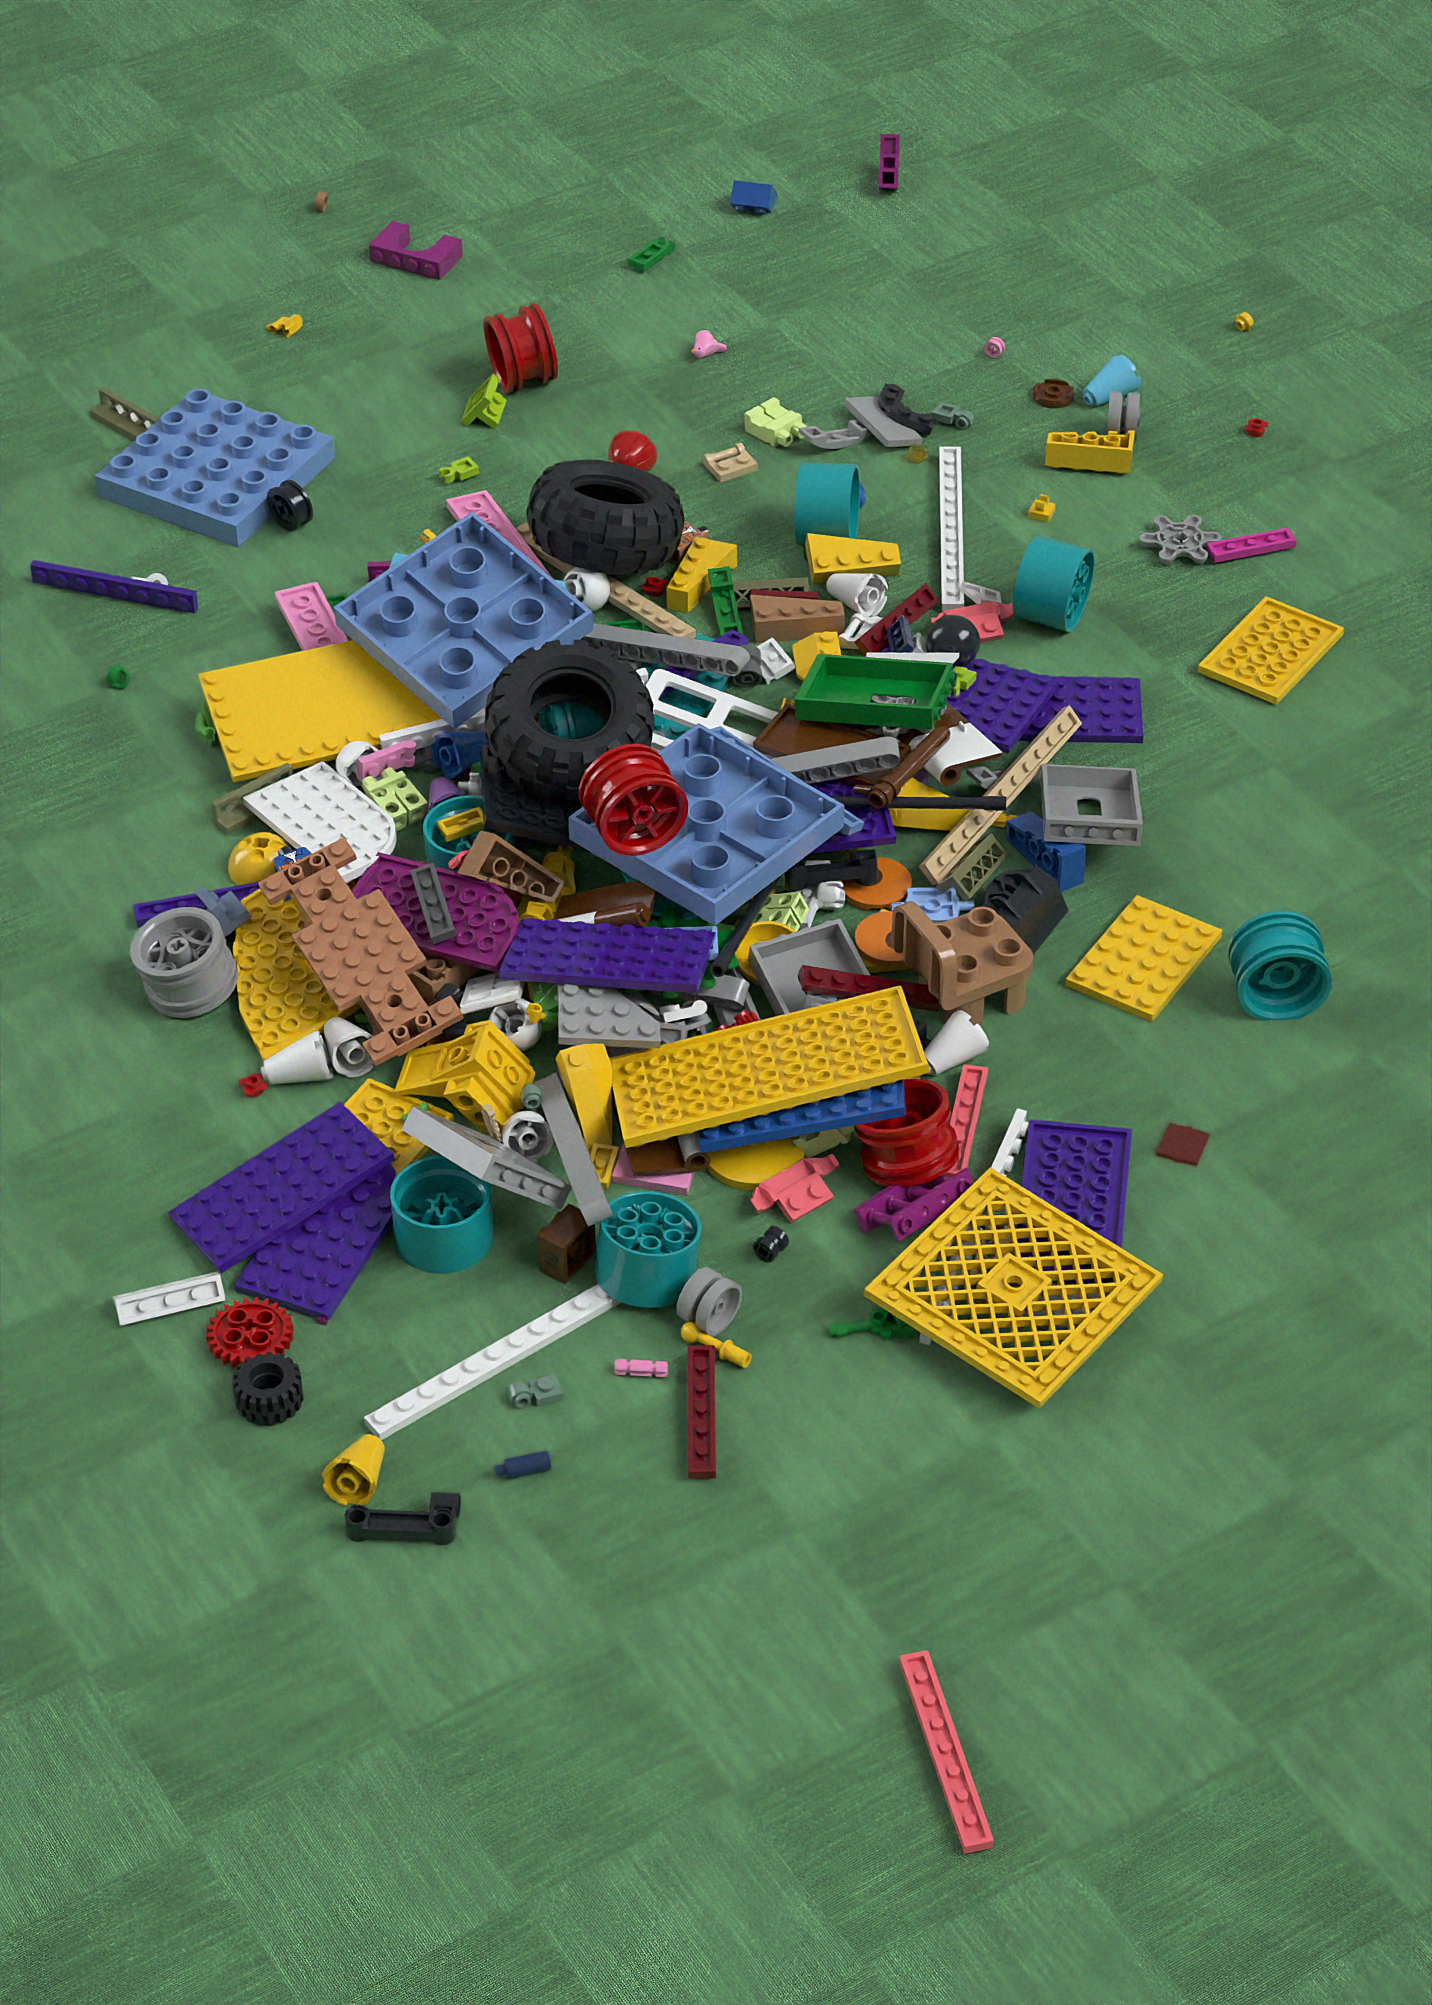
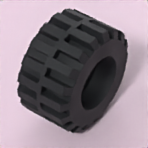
(270, 1404)

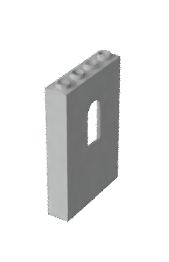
(1114, 790)
(780, 959)
(486, 1158)

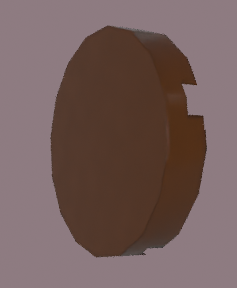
(1053, 393)

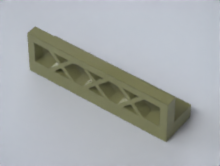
(118, 420)
(787, 584)
(236, 814)
(973, 861)

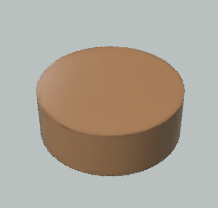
(321, 201)

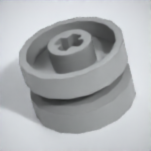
(1124, 415)
(709, 1301)

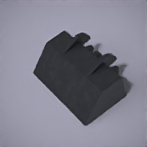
(1031, 907)

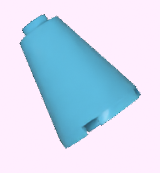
(1115, 376)

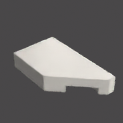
(980, 594)

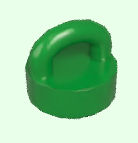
(116, 676)

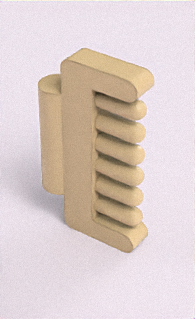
(490, 1121)

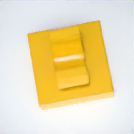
(1042, 509)

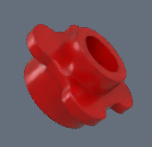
(1256, 427)
(654, 586)
(253, 1085)

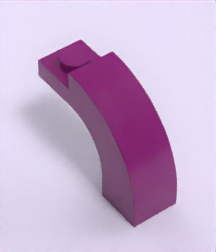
(889, 161)

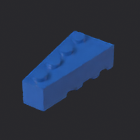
(1059, 859)

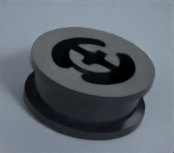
(290, 505)

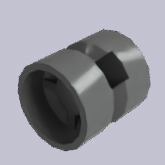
(751, 673)

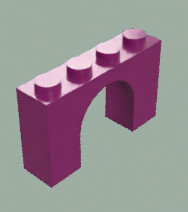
(433, 262)

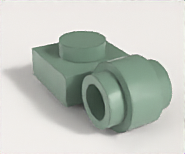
(948, 413)
(531, 1098)
(541, 1390)

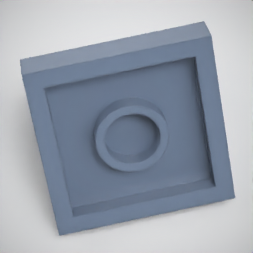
(227, 909)

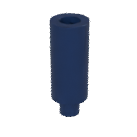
(524, 1464)

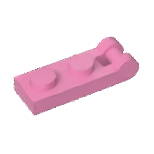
(388, 757)

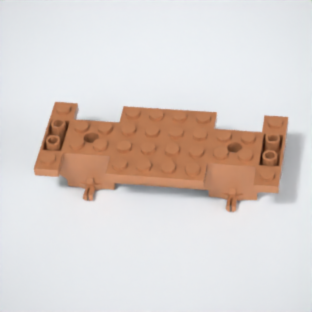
(360, 952)

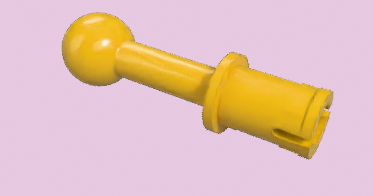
(726, 1350)

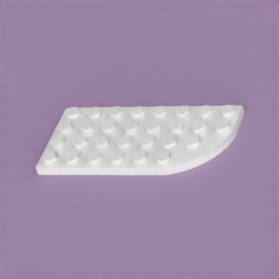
(322, 808)

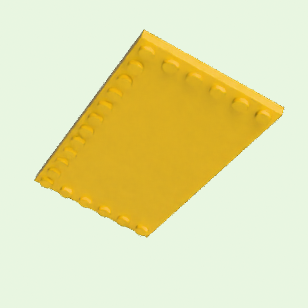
(305, 707)
(766, 1066)

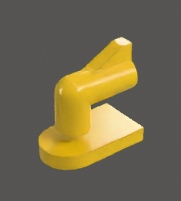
(288, 324)

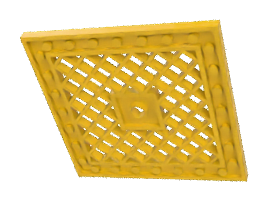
(1029, 1380)

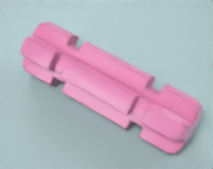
(641, 1367)

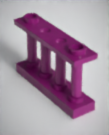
(911, 1206)

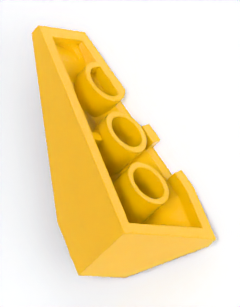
(925, 818)
(588, 1084)

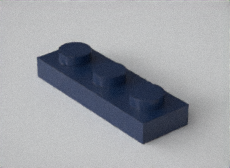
(900, 636)

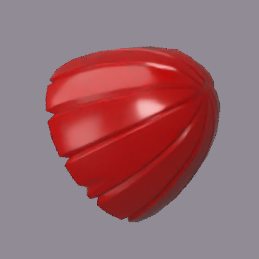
(632, 450)

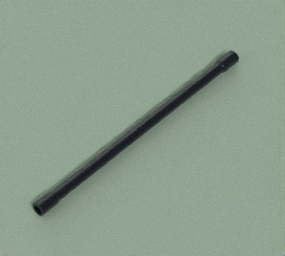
(988, 803)
(724, 958)

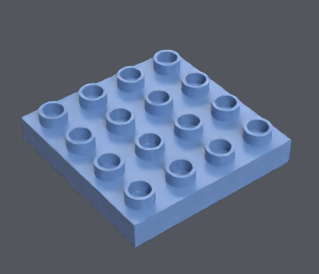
(213, 466)
(460, 616)
(740, 828)

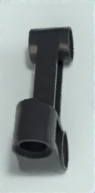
(861, 867)
(435, 1526)

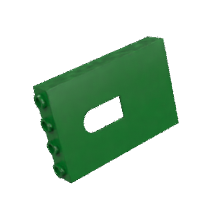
(843, 686)

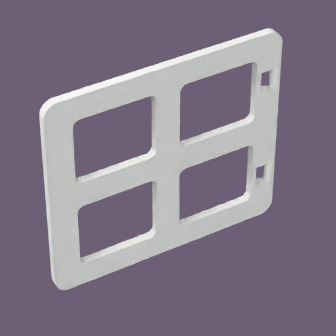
(722, 706)

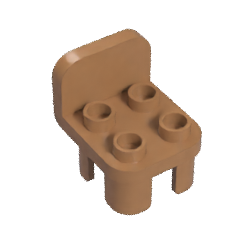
(964, 958)

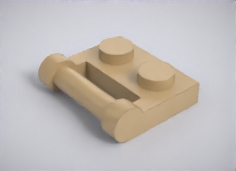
(731, 467)

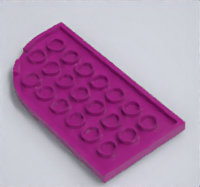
(479, 911)

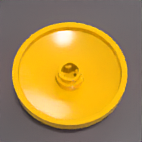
(754, 1163)

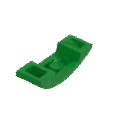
(724, 600)

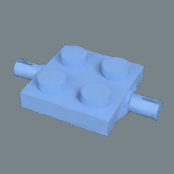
(936, 905)

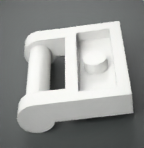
(856, 621)
(689, 1009)

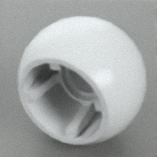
(588, 587)
(515, 1021)

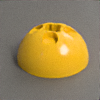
(254, 857)
(758, 932)

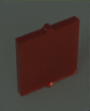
(1183, 1144)

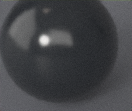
(954, 635)

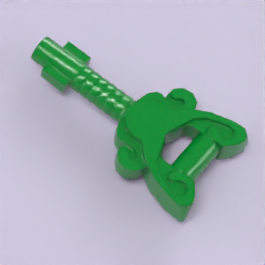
(876, 1323)

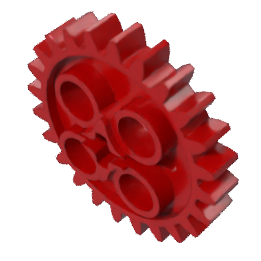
(248, 1331)

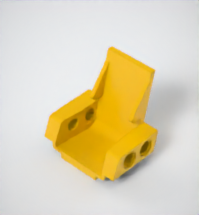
(470, 1073)

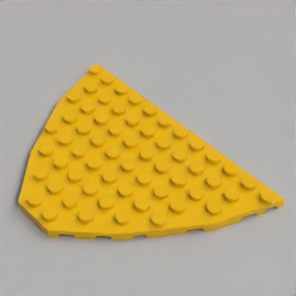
(275, 983)

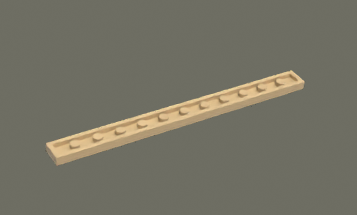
(623, 597)
(1010, 785)

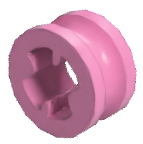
(997, 344)

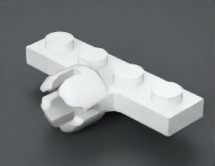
(821, 895)

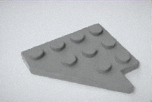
(603, 1017)

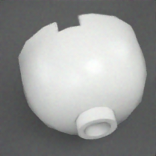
(348, 758)
(527, 1135)

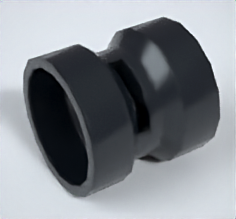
(774, 1241)

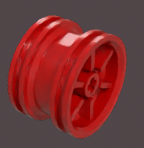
(520, 347)
(633, 799)
(912, 1146)

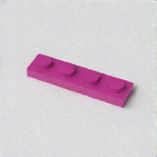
(1251, 545)

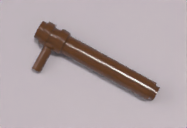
(890, 785)

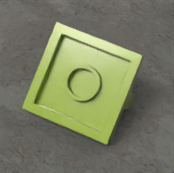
(485, 404)

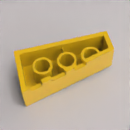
(1090, 451)
(847, 555)
(692, 578)

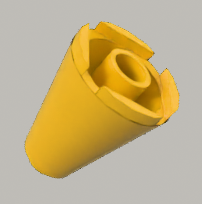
(355, 1471)

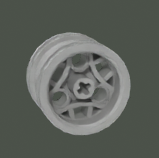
(184, 962)

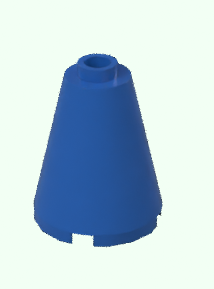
(457, 751)

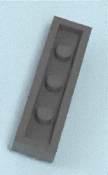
(433, 903)

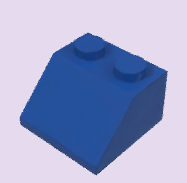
(753, 197)

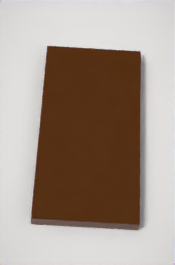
(791, 736)

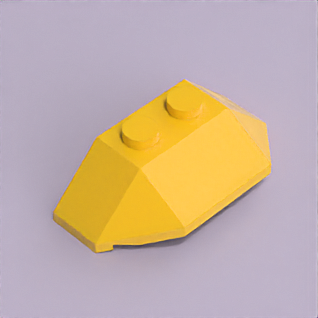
(808, 648)

